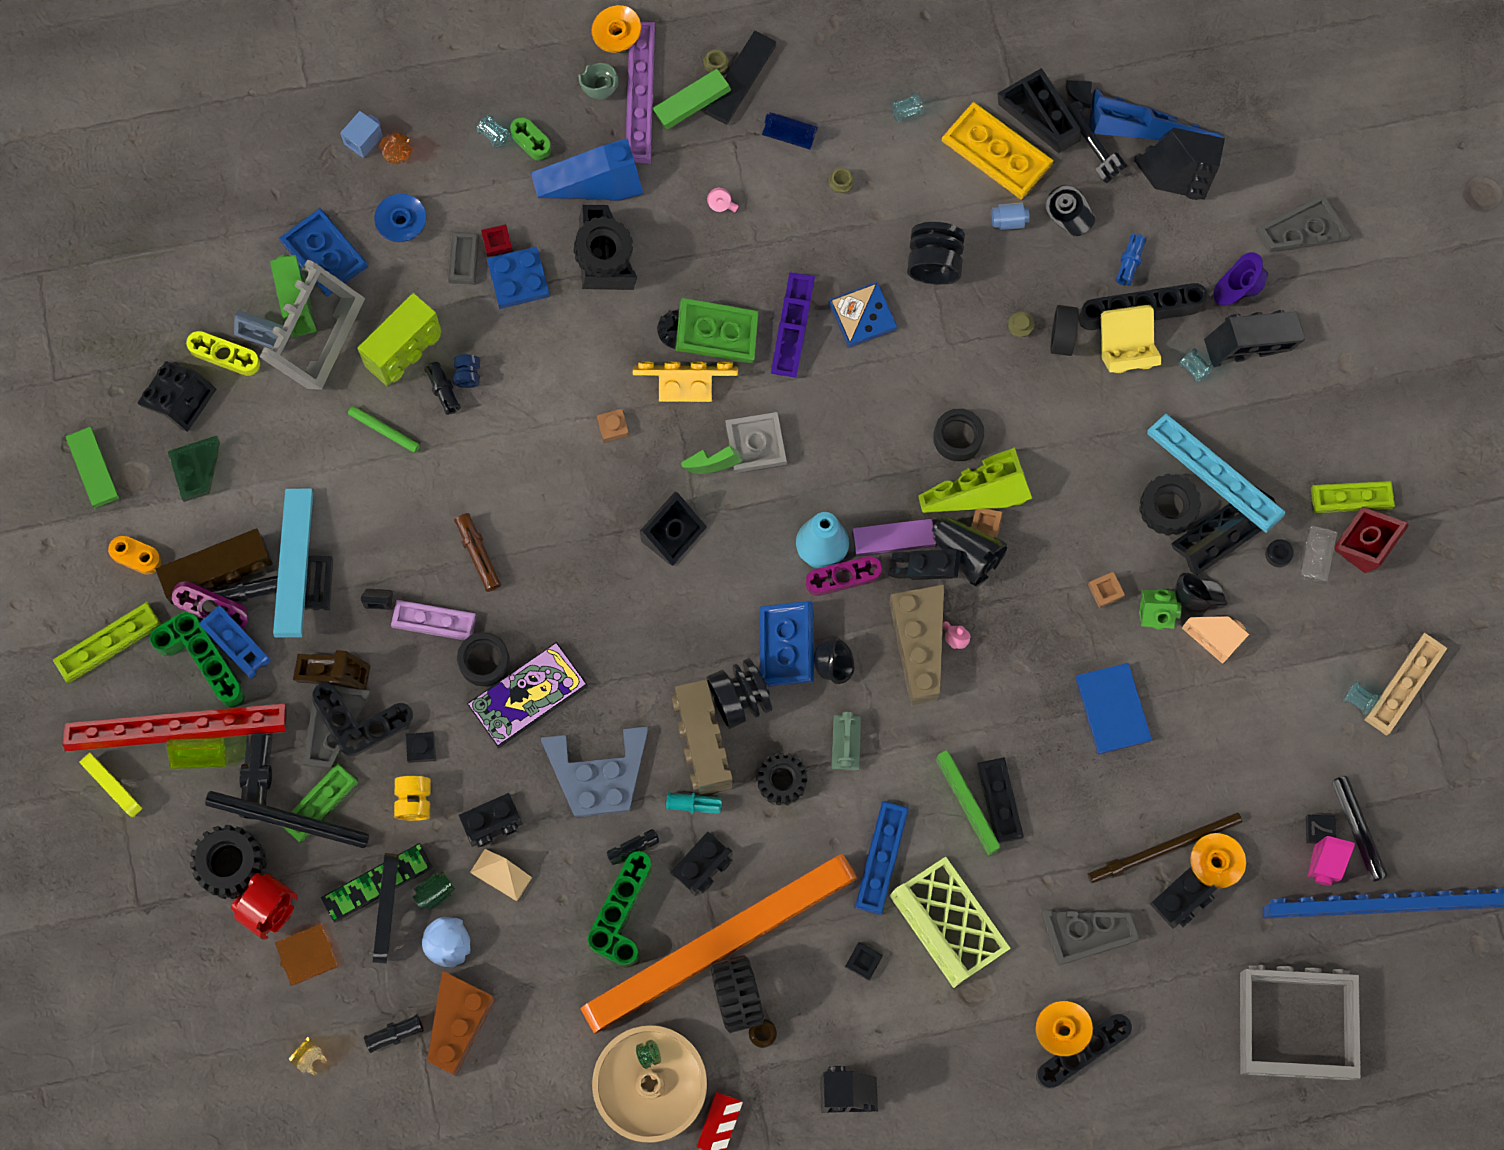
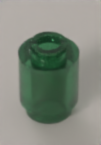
(433, 891)

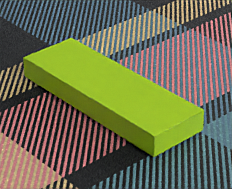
(1352, 497)

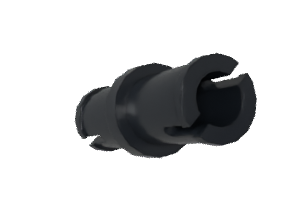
(442, 388)
(393, 1033)

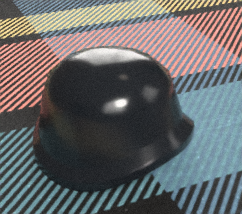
(834, 661)

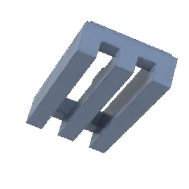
(260, 329)

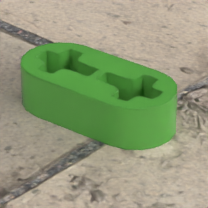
(526, 143)

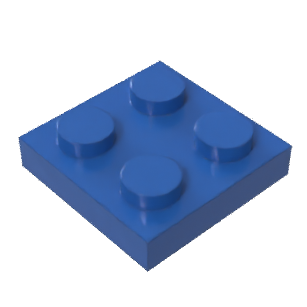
(518, 277)

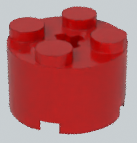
(264, 905)

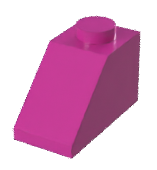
(1330, 860)

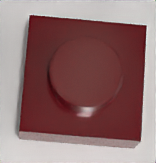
(496, 240)

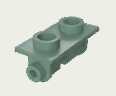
(846, 741)

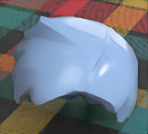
(446, 941)

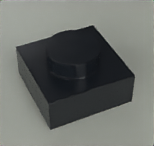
(420, 747)

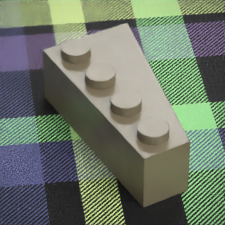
(918, 632)

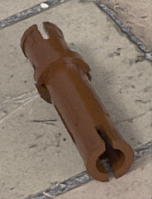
(466, 525)

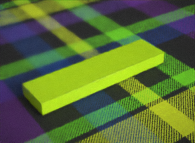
(107, 642)

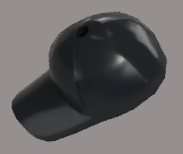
(1074, 215)
(1198, 593)

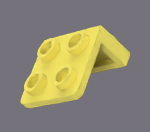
(1129, 339)

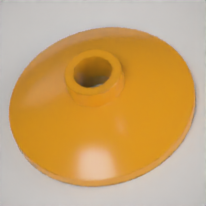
(612, 20)
(1224, 849)
(1064, 1016)

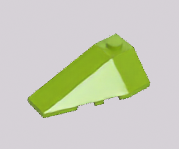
(993, 485)

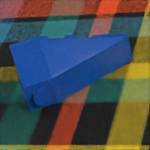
(595, 174)

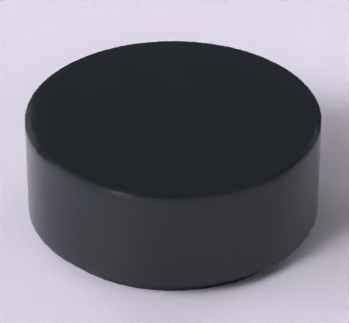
(1279, 553)

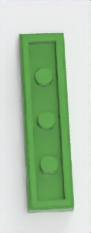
(968, 803)

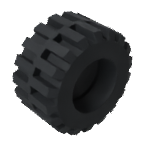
(208, 850)
(737, 994)

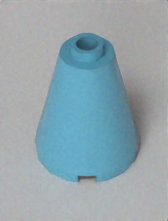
(822, 541)

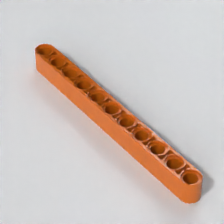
(718, 943)

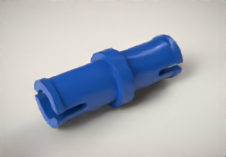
(1131, 259)

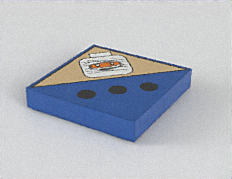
(862, 314)

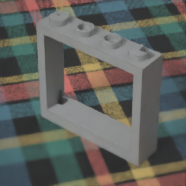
(1310, 976)

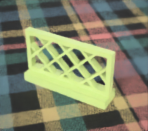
(930, 935)

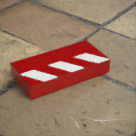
(719, 1123)

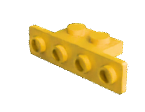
(685, 382)

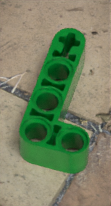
(205, 661)
(625, 906)

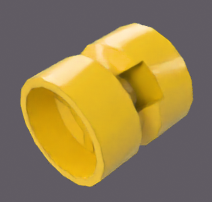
(412, 788)

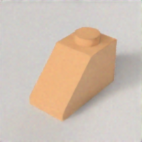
(1217, 634)

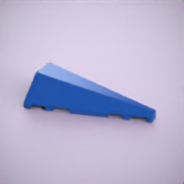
(1131, 120)

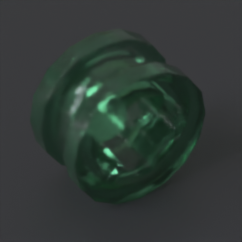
(648, 1054)

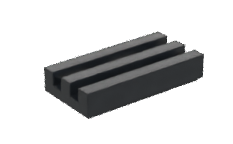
(316, 604)

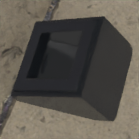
(377, 599)

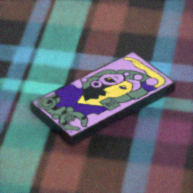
(527, 695)

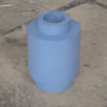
(1009, 216)

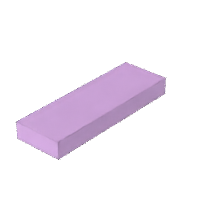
(433, 620)

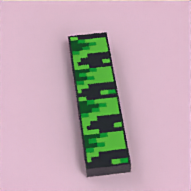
(367, 886)

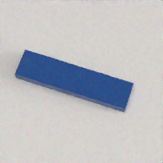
(881, 858)

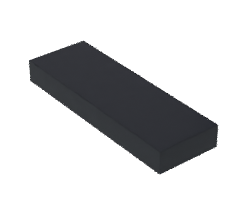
(1000, 800)

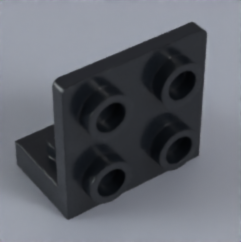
(177, 394)

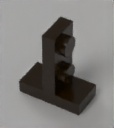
(331, 669)

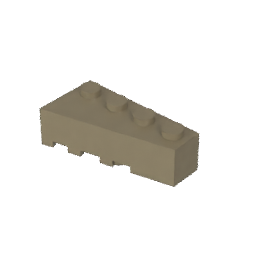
(702, 737)

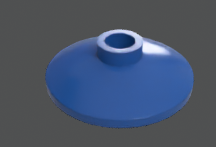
(396, 208)

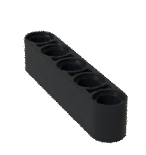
(1176, 294)

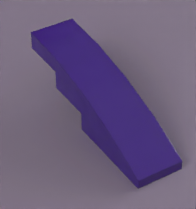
(792, 325)

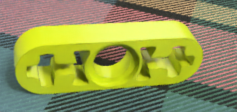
(217, 343)
(111, 785)

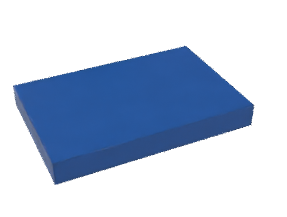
(324, 244)
(787, 643)
(1113, 708)

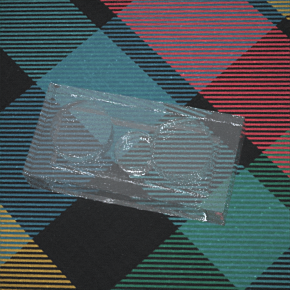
(1317, 554)

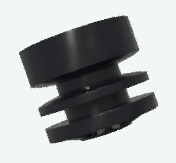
(936, 253)
(739, 693)

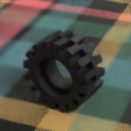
(788, 763)

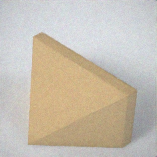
(501, 874)

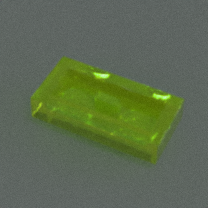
(196, 753)

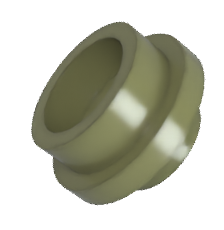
(716, 60)
(841, 180)
(1021, 324)

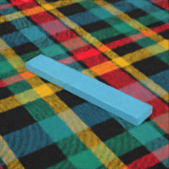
(1216, 473)
(293, 563)

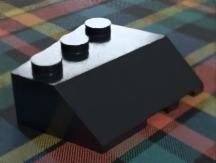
(1182, 162)

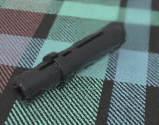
(251, 589)

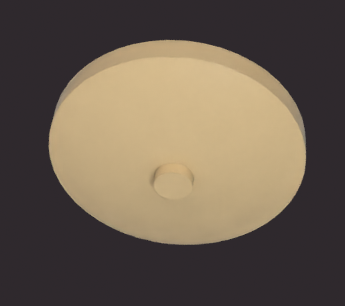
(652, 1101)

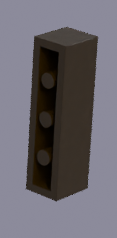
(217, 564)

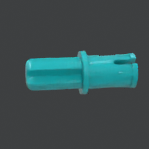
(693, 803)

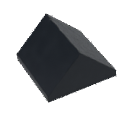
(672, 529)

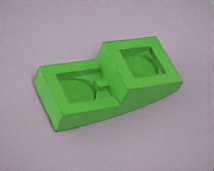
(705, 463)

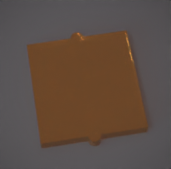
(306, 954)

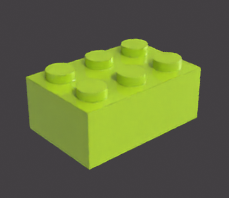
(400, 340)

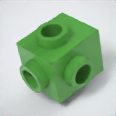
(1159, 608)

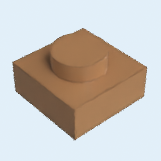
(612, 425)
(987, 521)
(1106, 590)

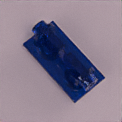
(789, 130)

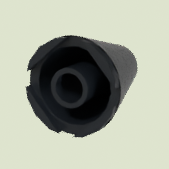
(978, 549)

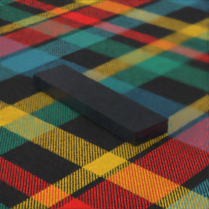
(742, 76)

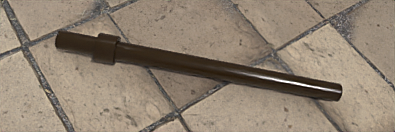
(1117, 867)

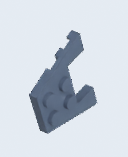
(598, 785)

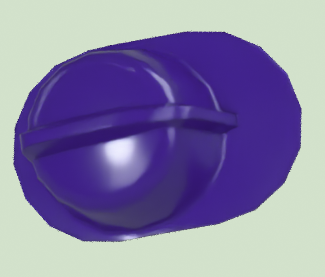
(1242, 280)

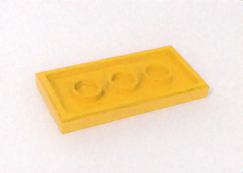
(997, 150)

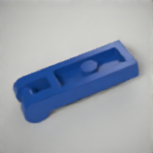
(234, 641)

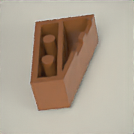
(457, 1022)

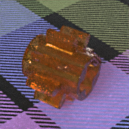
(395, 147)

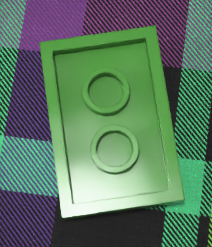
(717, 330)

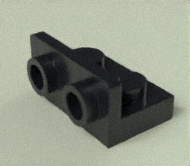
(490, 820)
(702, 864)
(1182, 898)

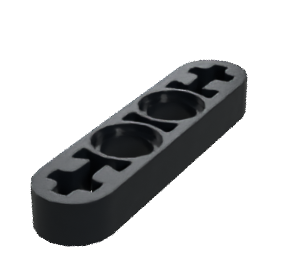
(385, 908)
(1086, 1055)

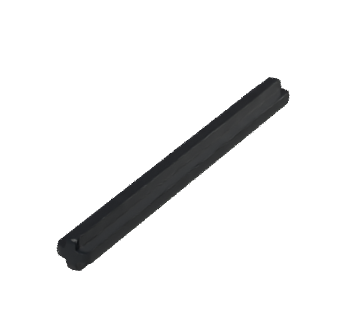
(286, 819)

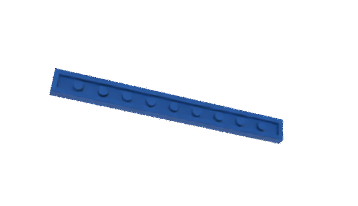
(1387, 904)

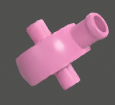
(720, 200)
(956, 636)

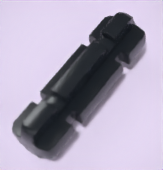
(635, 844)

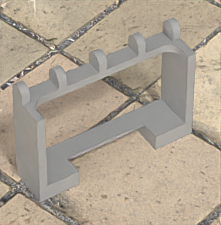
(345, 312)

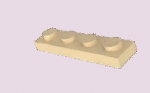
(1405, 684)

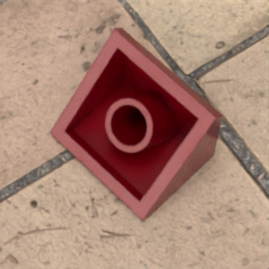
(1370, 539)

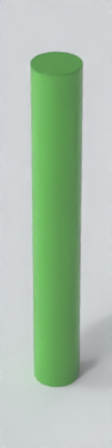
(383, 429)

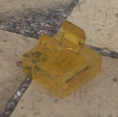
(306, 1055)

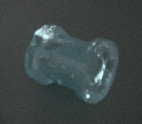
(907, 107)
(492, 131)
(1196, 365)
(1361, 698)

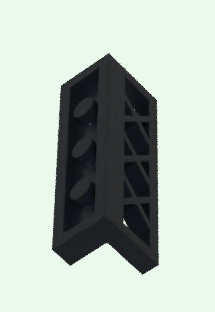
(1219, 543)

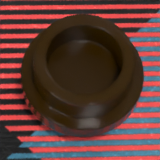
(763, 1035)

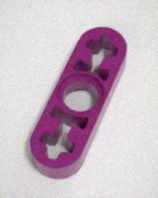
(864, 577)
(194, 591)

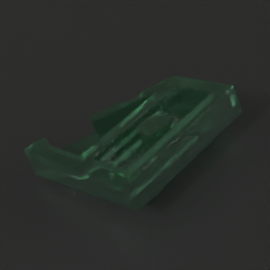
(195, 467)

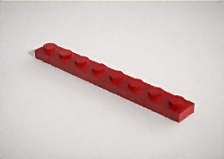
(174, 726)

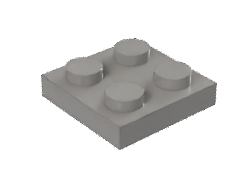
(757, 441)

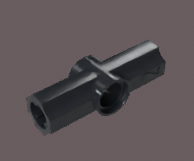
(256, 771)

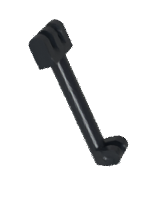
(1106, 160)

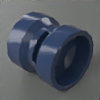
(466, 371)

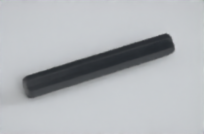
(1359, 828)

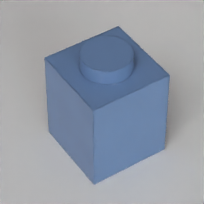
(362, 133)

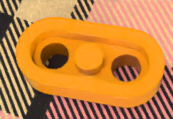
(133, 555)

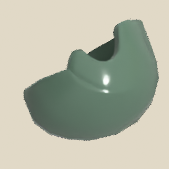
(599, 80)

